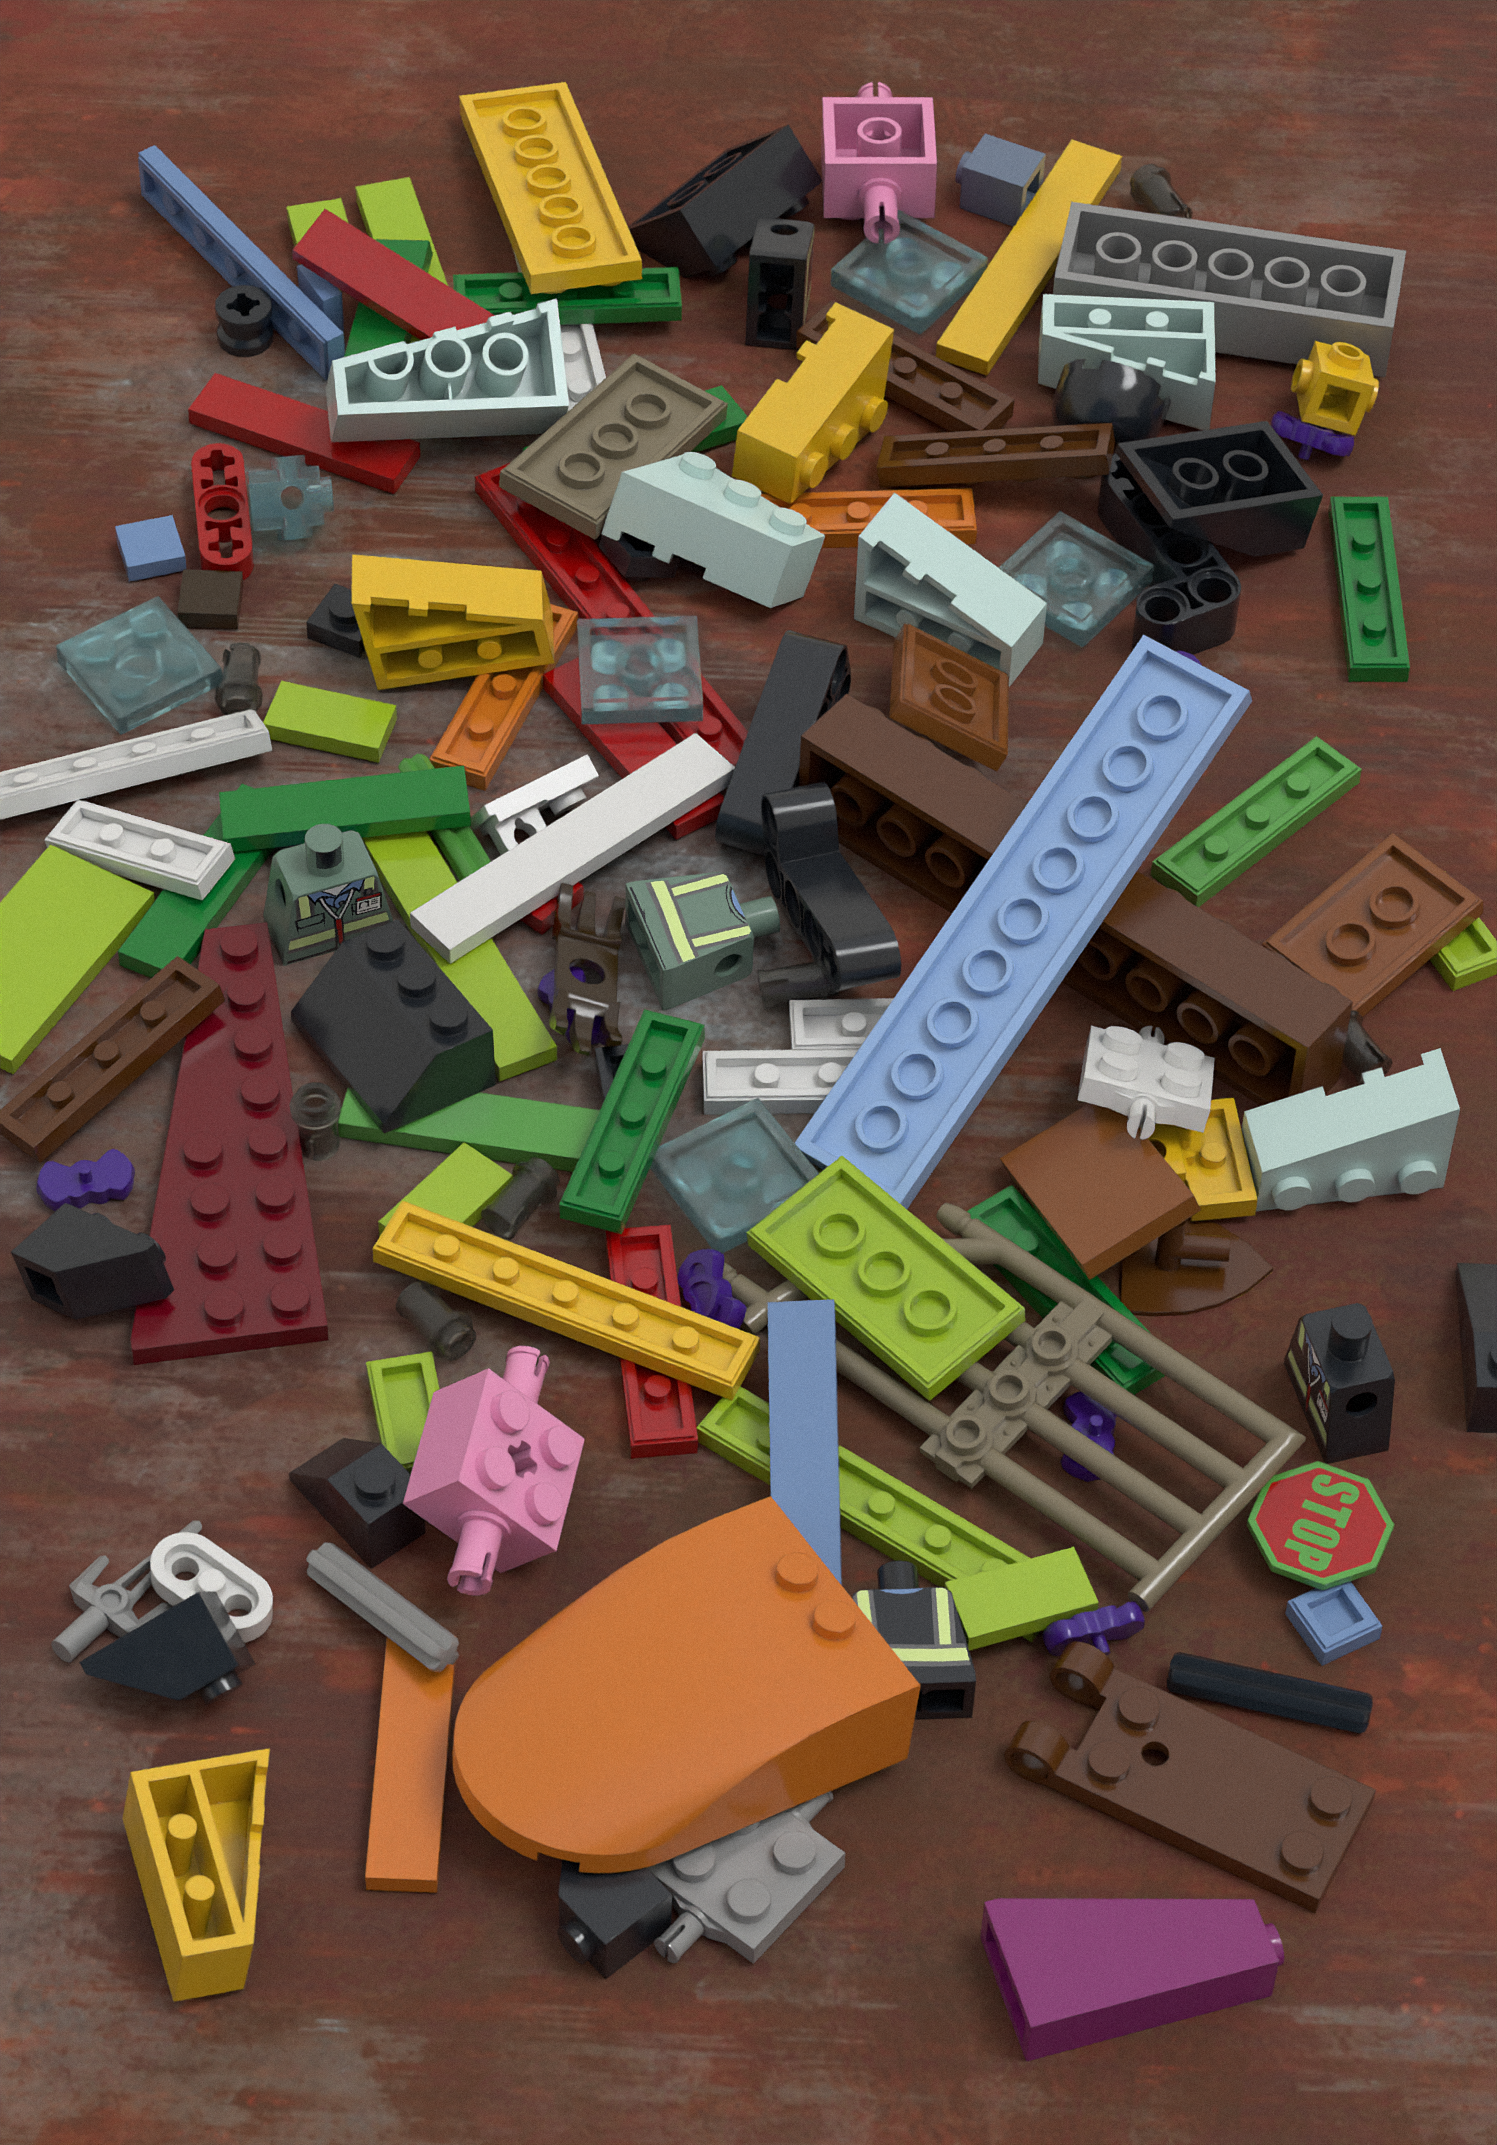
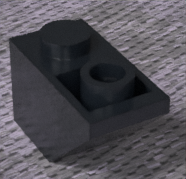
(90, 1265)

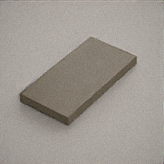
(622, 424)

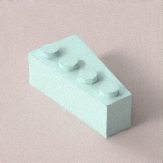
(455, 384)

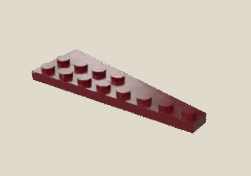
(233, 1178)

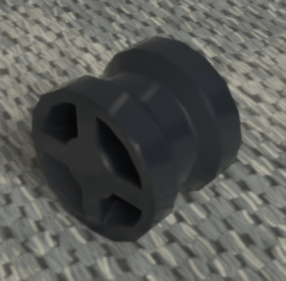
(244, 321)

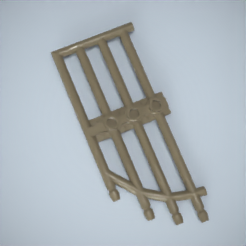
(1033, 1378)

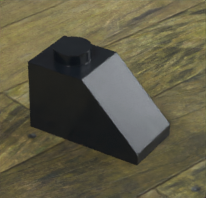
(362, 1497)
(179, 1653)
(610, 1915)

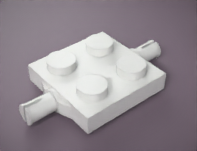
(1147, 1079)

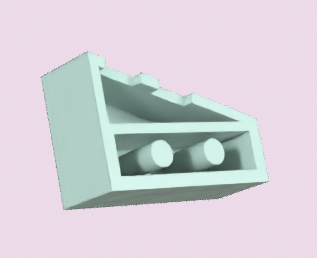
(1156, 336)
(718, 524)
(932, 580)
(1355, 1142)

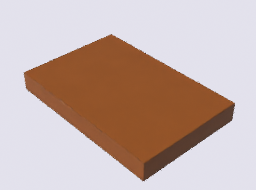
(950, 696)
(1377, 923)
(1099, 1187)

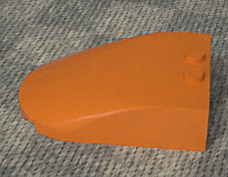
(682, 1701)

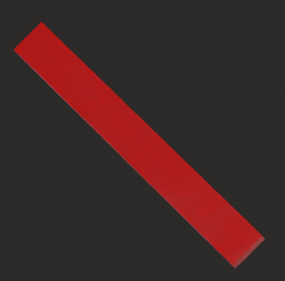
(597, 590)

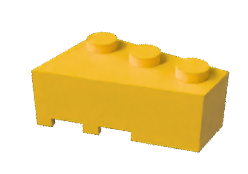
(820, 411)
(448, 619)
(199, 1866)

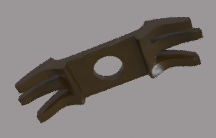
(586, 949)

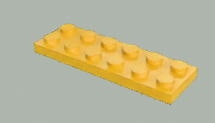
(550, 188)

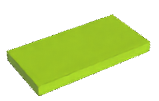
(55, 940)
(888, 1276)

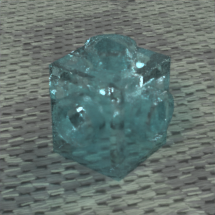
(265, 497)

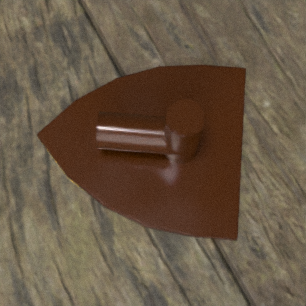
(1190, 1271)

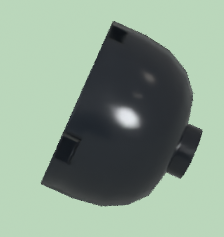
(1112, 396)

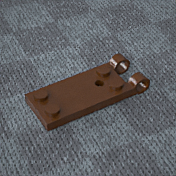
(1217, 1795)

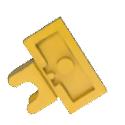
(1211, 1162)

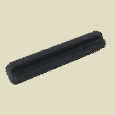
(1269, 1692)

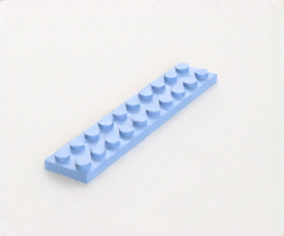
(1025, 920)

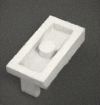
(522, 807)

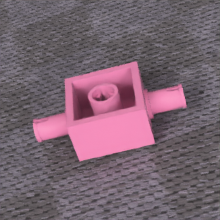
(878, 159)
(495, 1470)

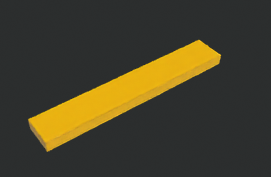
(1025, 260)
(567, 1300)

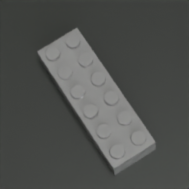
(1266, 286)

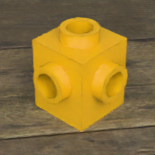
(1335, 386)

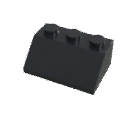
(721, 203)
(395, 1028)

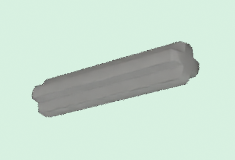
(382, 1607)

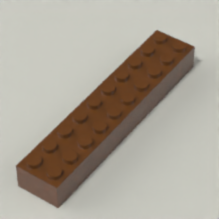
(1148, 960)

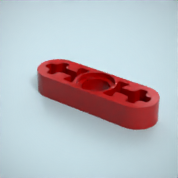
(231, 495)

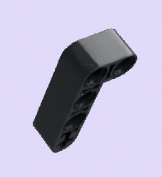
(1193, 588)
(800, 688)
(822, 891)

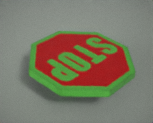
(1320, 1525)

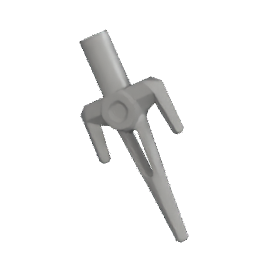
(107, 1605)

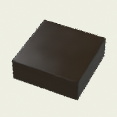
(210, 598)

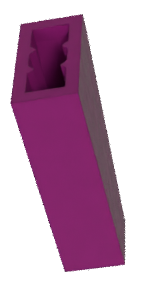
(1123, 1965)

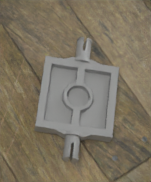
(748, 1882)

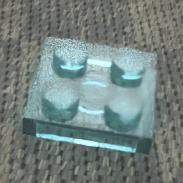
(911, 276)
(1078, 576)
(139, 665)
(639, 670)
(732, 1172)

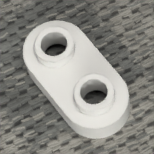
(214, 1571)

